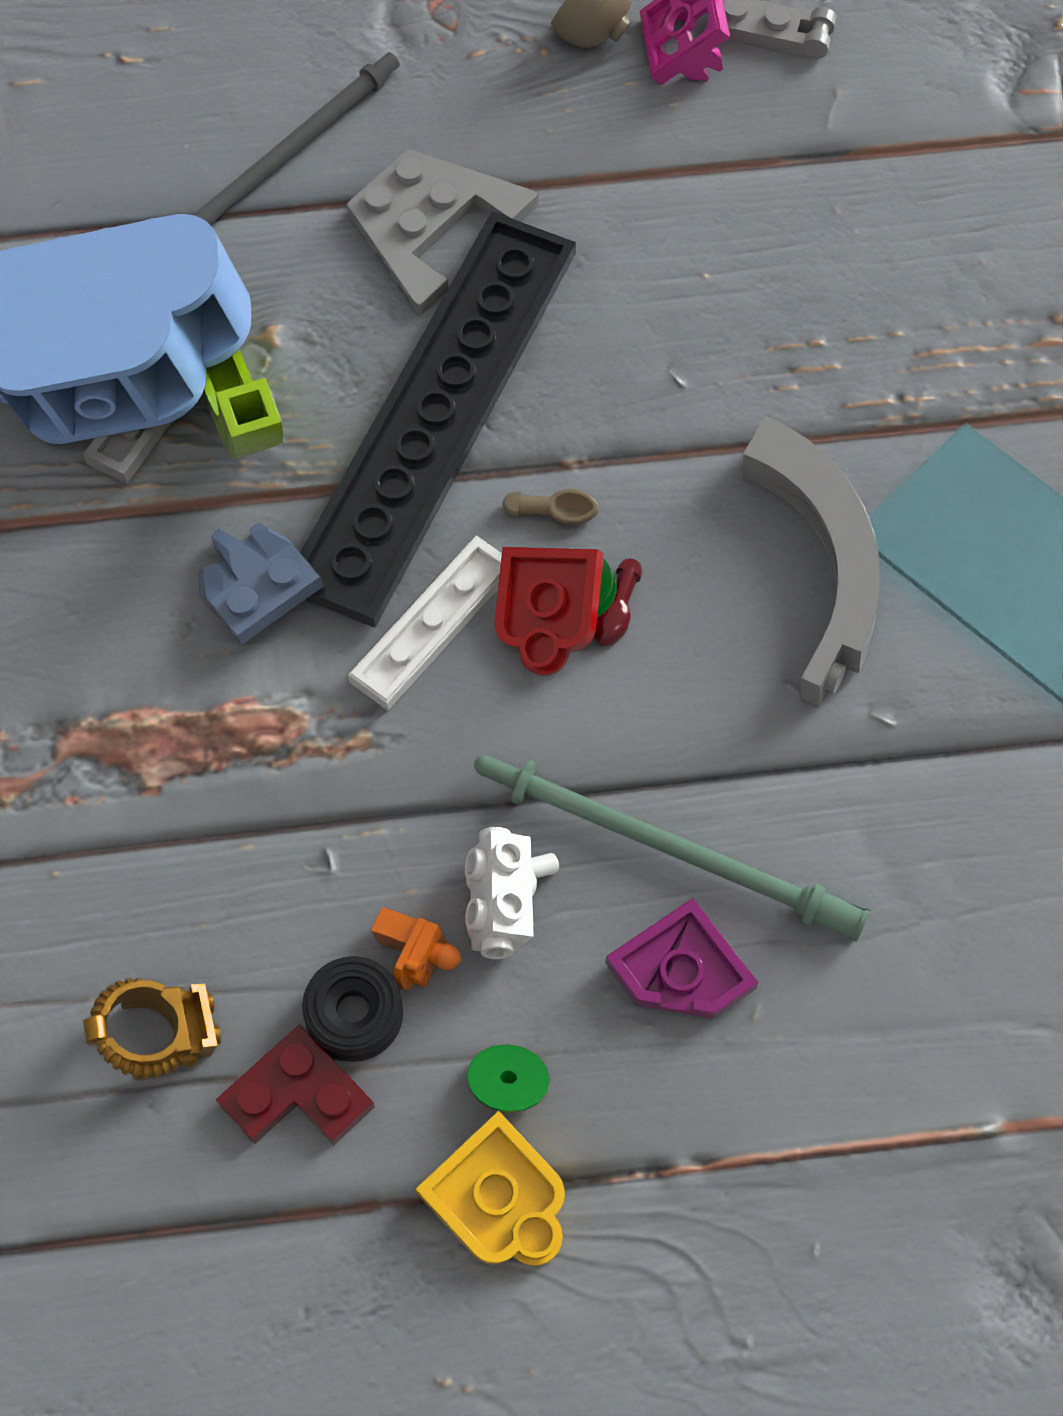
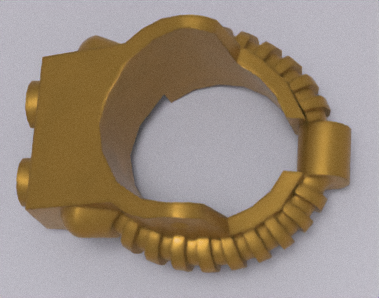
(185, 1011)

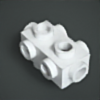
(501, 890)

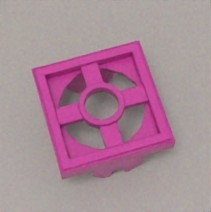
(694, 54)

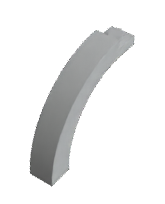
(829, 503)

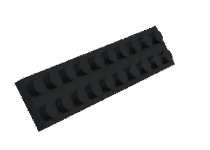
(433, 416)

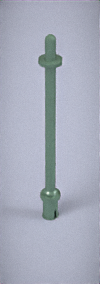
(809, 902)

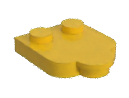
(498, 1197)

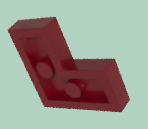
(291, 1076)

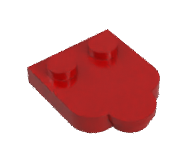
(547, 603)

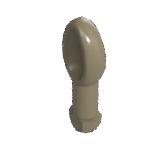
(565, 506)

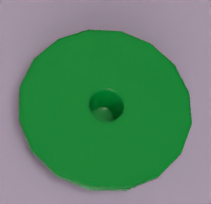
(508, 1078)

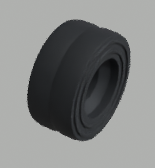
(353, 978)

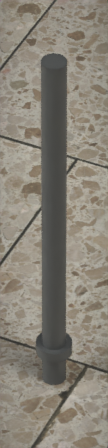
(370, 79)

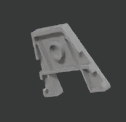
(416, 205)

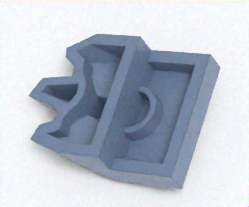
(256, 580)

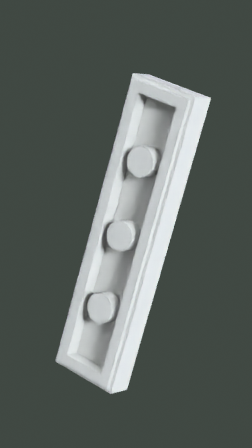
(429, 624)

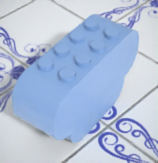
(116, 326)

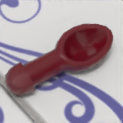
(616, 620)

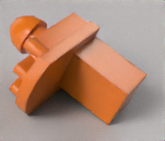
(421, 947)

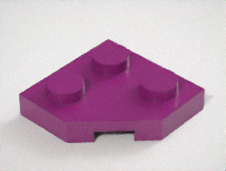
(682, 966)

